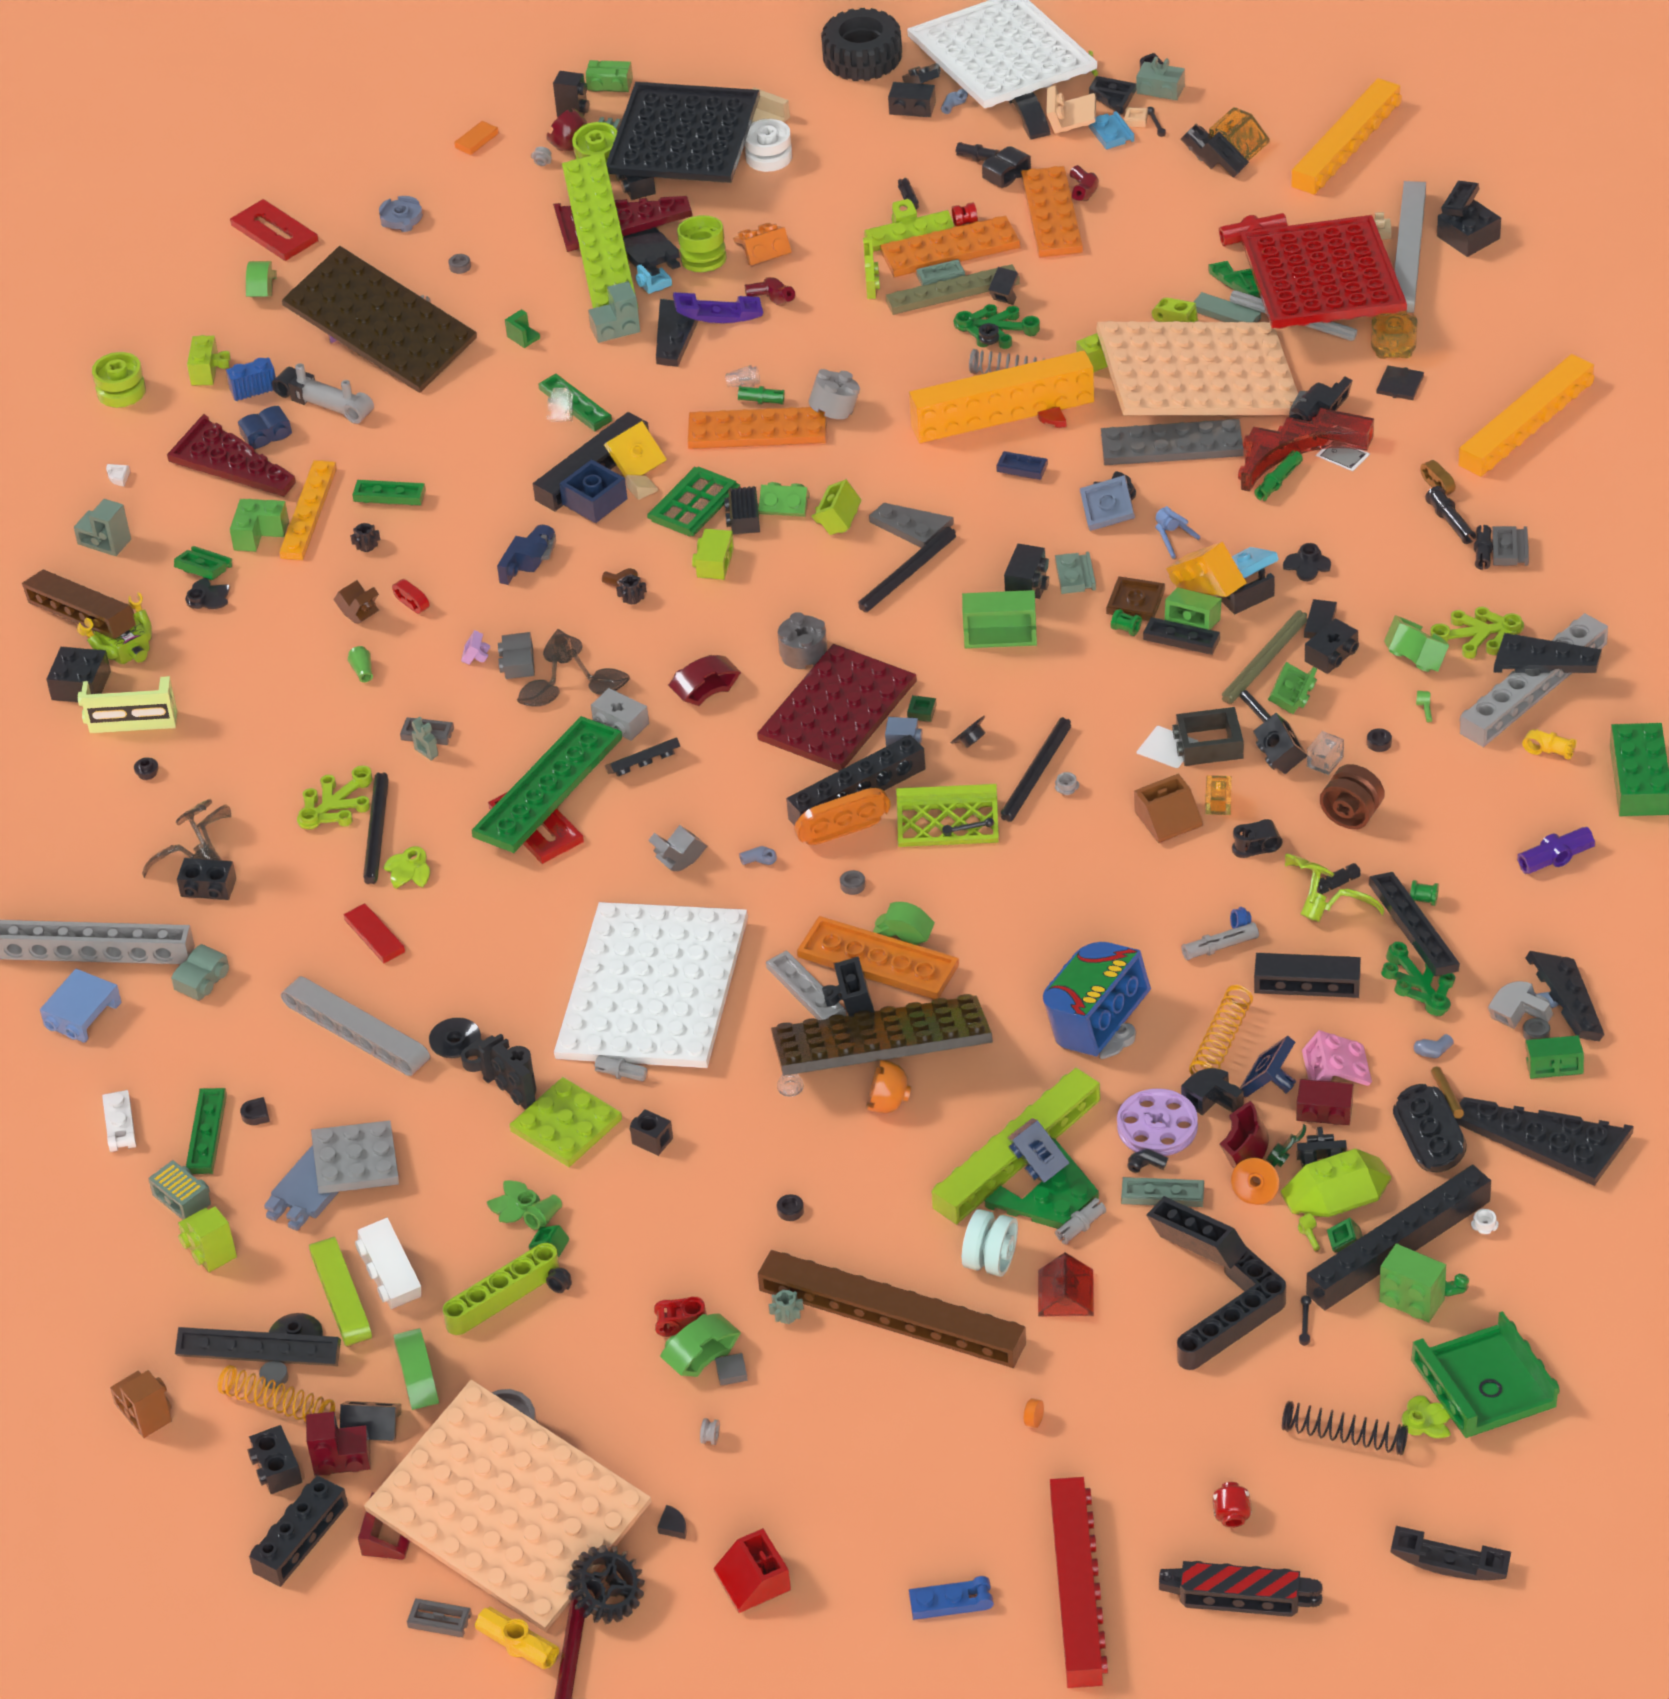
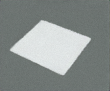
(1162, 747)

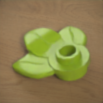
(405, 868)
(1426, 1418)

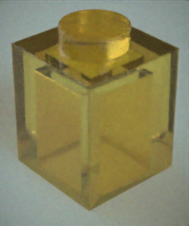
(1218, 795)

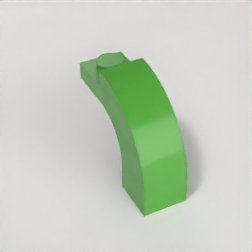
(416, 1368)

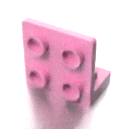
(1332, 1056)

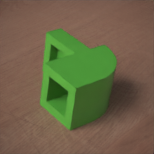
(259, 278)
(906, 922)

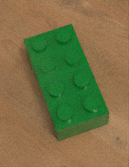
(1640, 769)

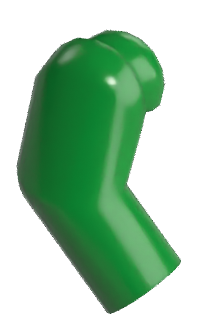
(1457, 1286)

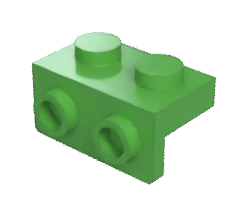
(783, 499)
(1292, 688)

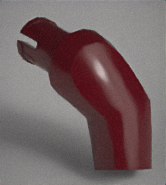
(1087, 186)
(771, 287)

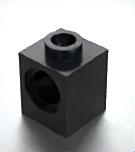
(651, 1132)

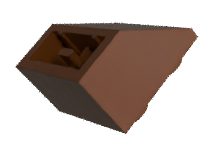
(1167, 808)

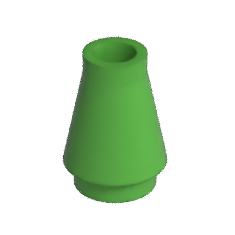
(360, 661)
(541, 1213)

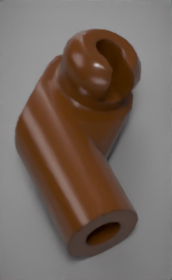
(613, 579)

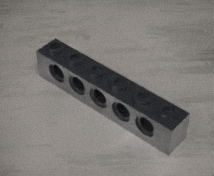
(877, 770)

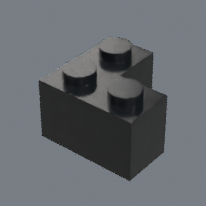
(1027, 570)

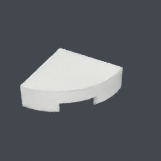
(118, 474)

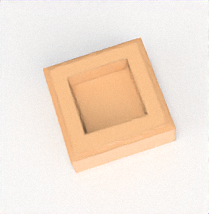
(1136, 117)

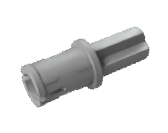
(620, 1068)

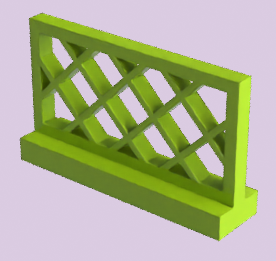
(946, 799)

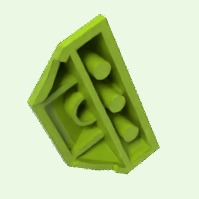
(1337, 1184)

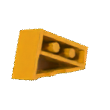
(1207, 571)

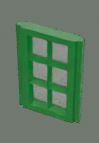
(692, 501)

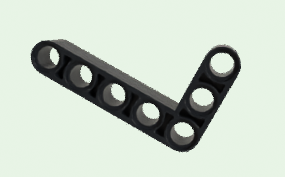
(1262, 1298)

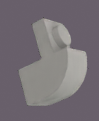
(1515, 1000)

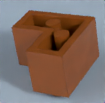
(143, 1402)

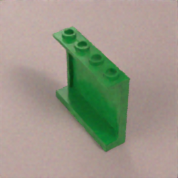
(1493, 1353)

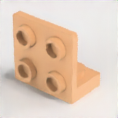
(1070, 113)

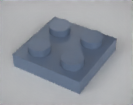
(1107, 503)

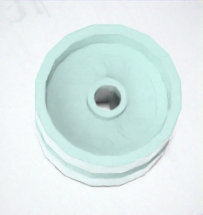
(989, 1242)

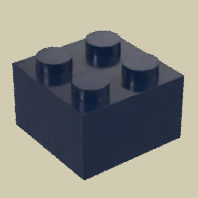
(593, 491)

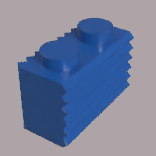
(251, 378)

